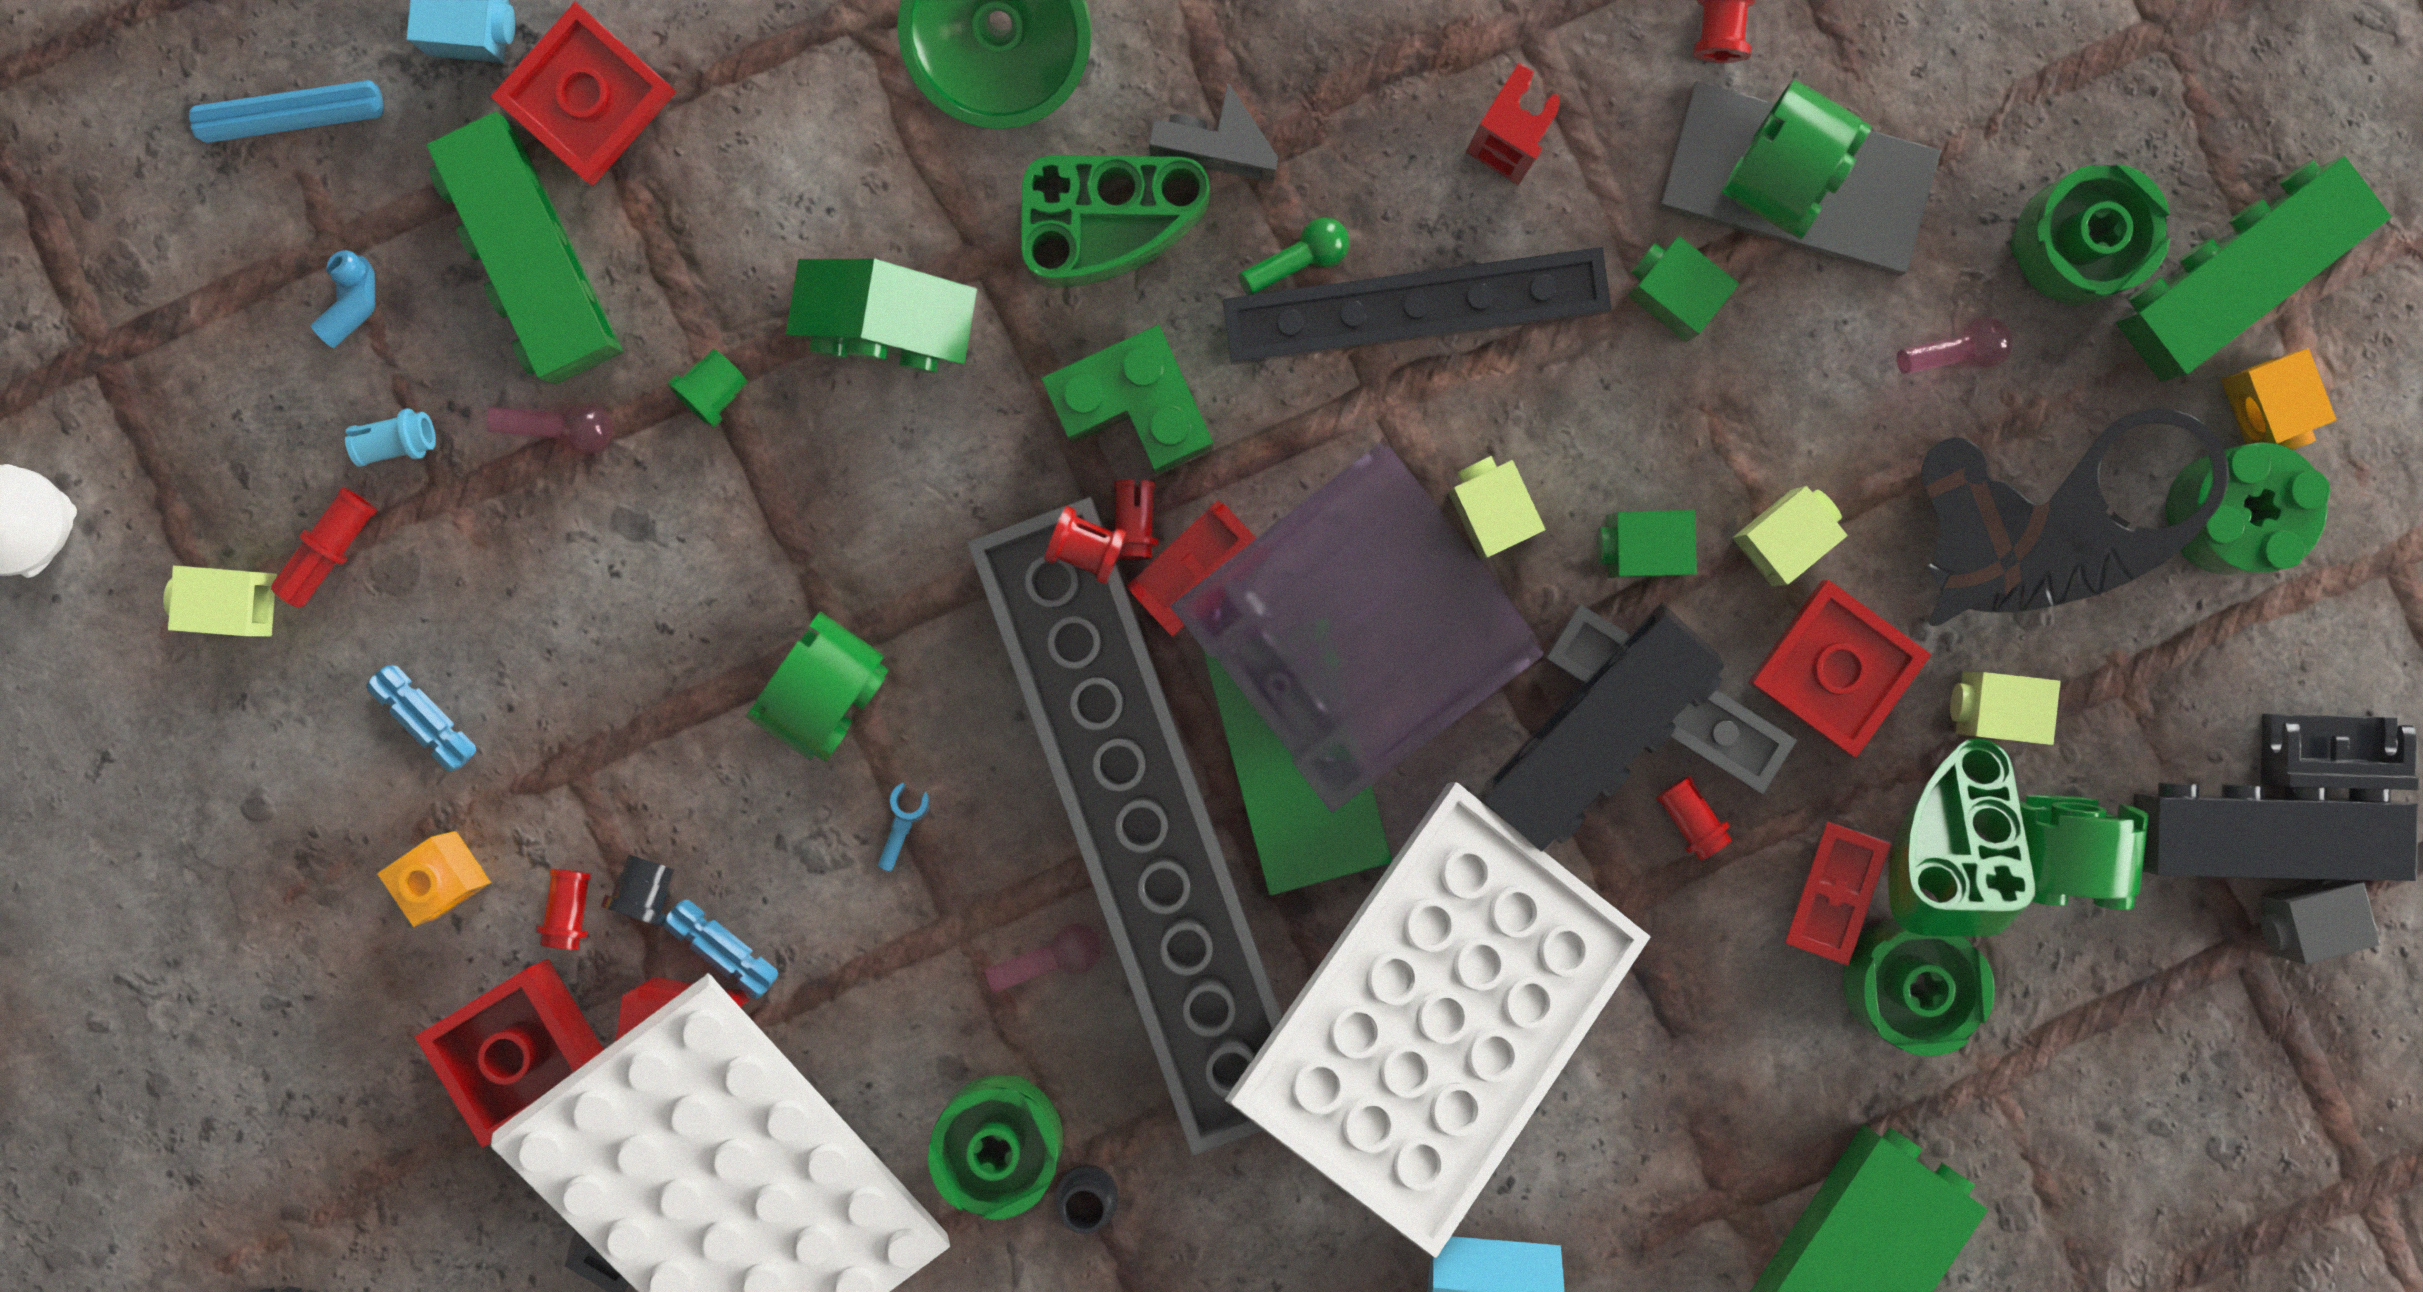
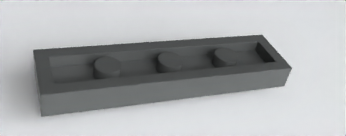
(1715, 730)

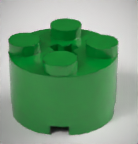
(1796, 159)
(2127, 240)
(2279, 517)
(816, 688)
(2084, 850)
(1941, 1012)
(984, 1179)

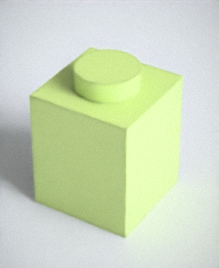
(1494, 507)
(1791, 535)
(220, 601)
(2005, 707)

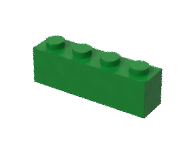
(523, 249)
(2252, 268)

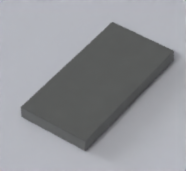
(1865, 222)

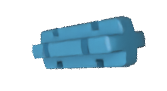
(421, 718)
(720, 949)

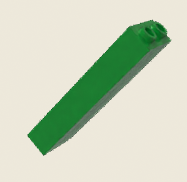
(1877, 1224)

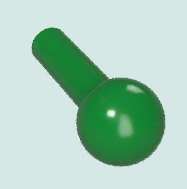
(1321, 243)

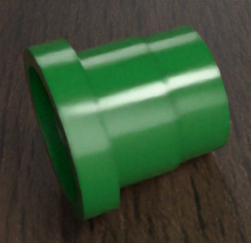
(708, 387)

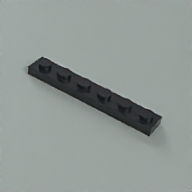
(1416, 306)

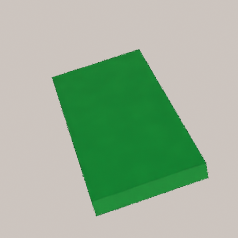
(1290, 823)

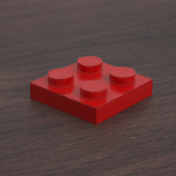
(583, 94)
(1839, 668)

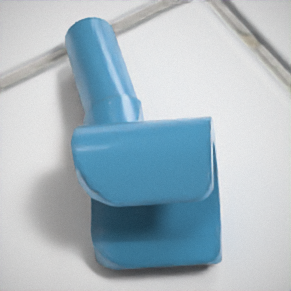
(900, 827)

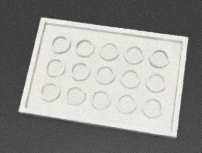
(1439, 1019)
(716, 1164)

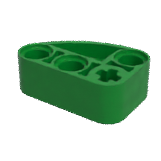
(1103, 236)
(1936, 849)

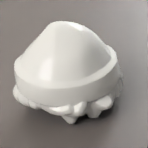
(32, 521)

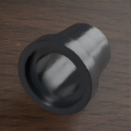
(640, 890)
(1090, 1179)

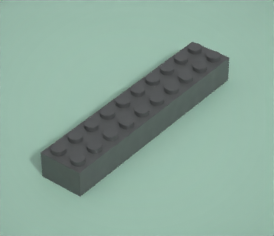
(1135, 819)

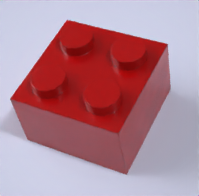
(509, 1047)

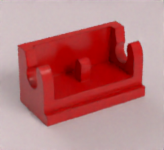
(1507, 134)
(1187, 562)
(1837, 893)

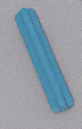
(286, 111)

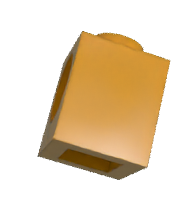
(2279, 400)
(434, 878)

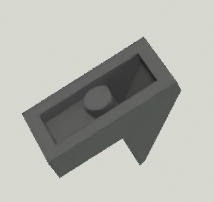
(1233, 149)

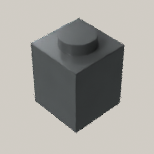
(2318, 920)

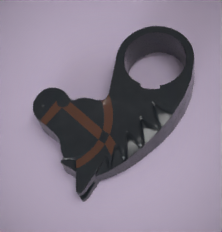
(2025, 556)

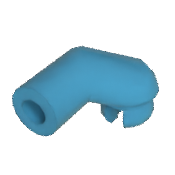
(354, 295)

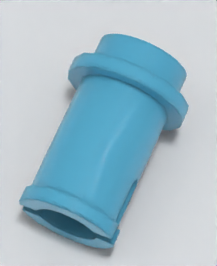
(400, 436)

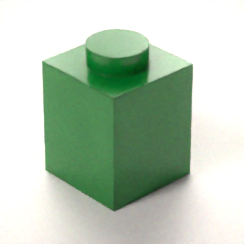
(1680, 287)
(1648, 544)

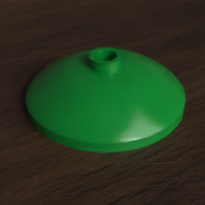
(992, 73)

